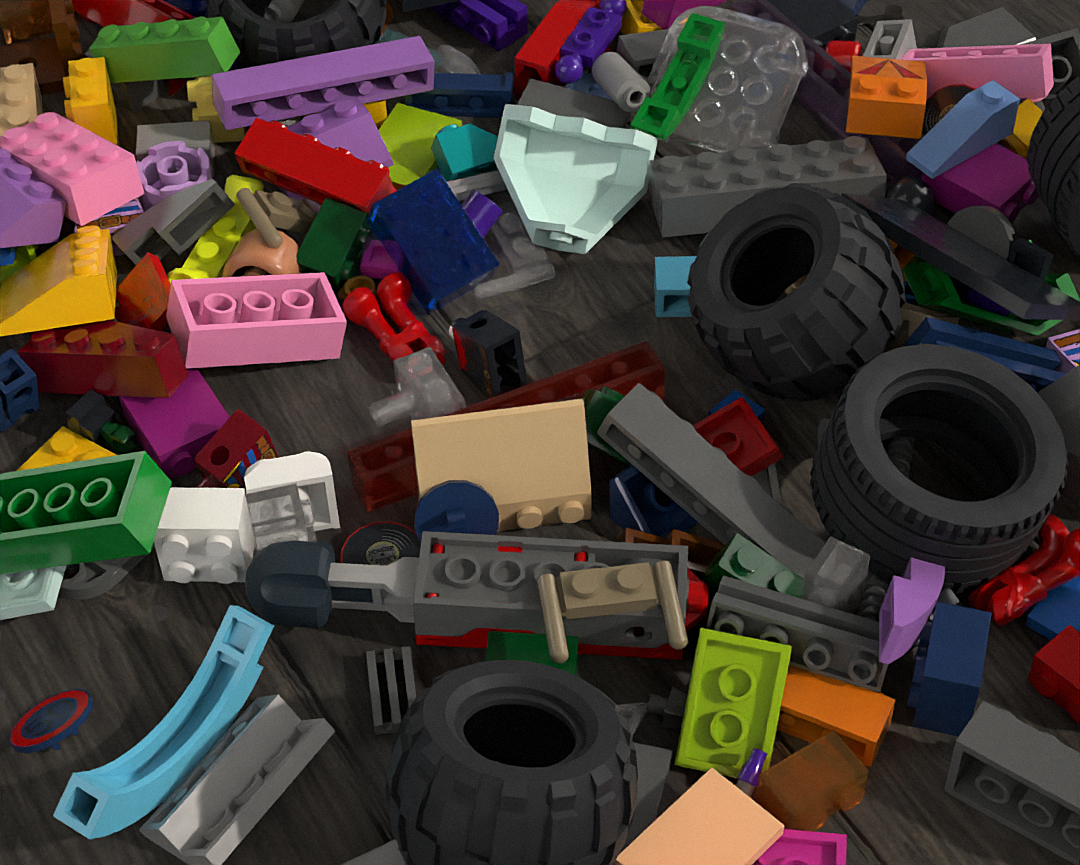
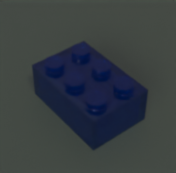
(432, 241)

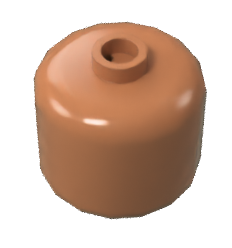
(256, 258)

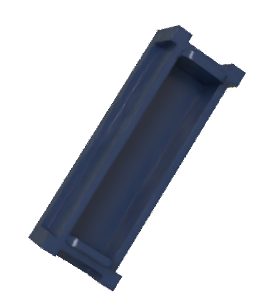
(466, 95)

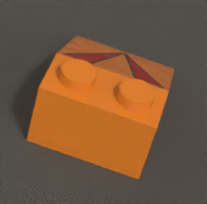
(887, 97)

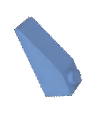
(967, 129)

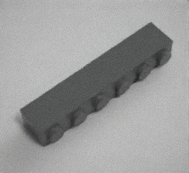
(705, 480)

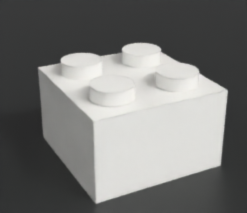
(205, 535)

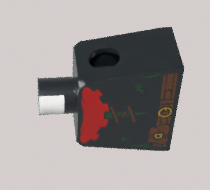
(489, 353)

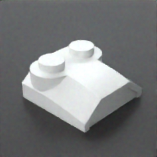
(313, 479)

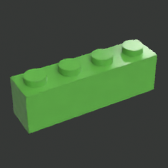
(166, 49)

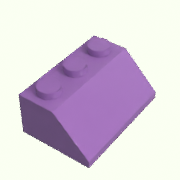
(348, 127)
(28, 206)

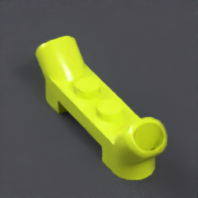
(219, 241)

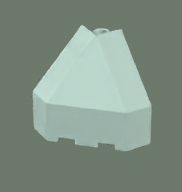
(570, 174)

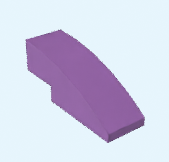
(908, 608)

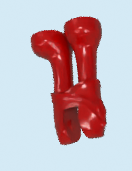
(392, 298)
(1030, 580)

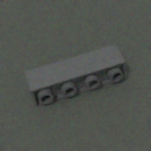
(820, 636)

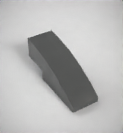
(174, 222)

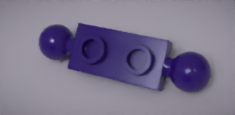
(589, 39)

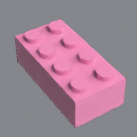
(77, 164)
(255, 319)

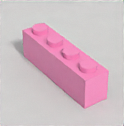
(1018, 68)

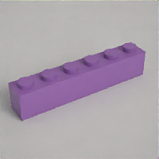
(322, 81)

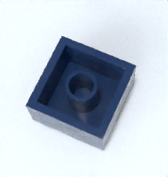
(949, 668)

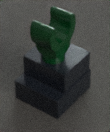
(99, 423)

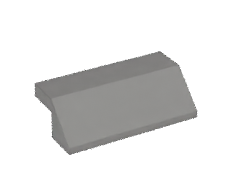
(236, 782)

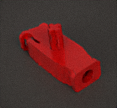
(542, 49)

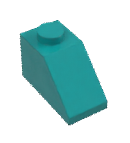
(464, 151)

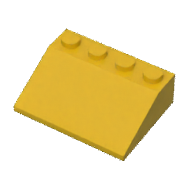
(62, 286)

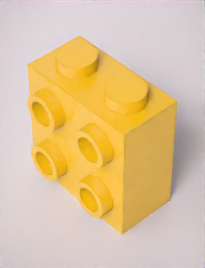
(91, 98)

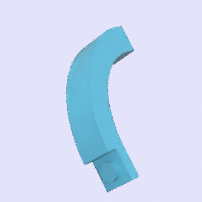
(146, 775)

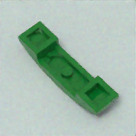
(682, 79)

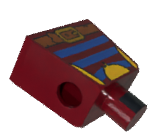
(232, 451)

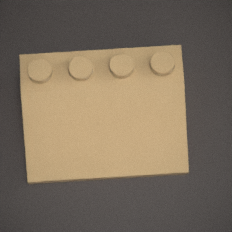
(522, 456)

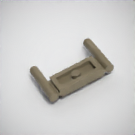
(278, 211)
(608, 593)

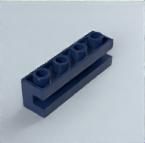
(1028, 361)

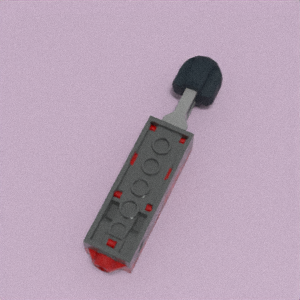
(470, 587)

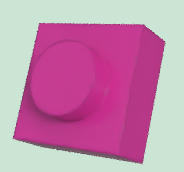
(377, 262)

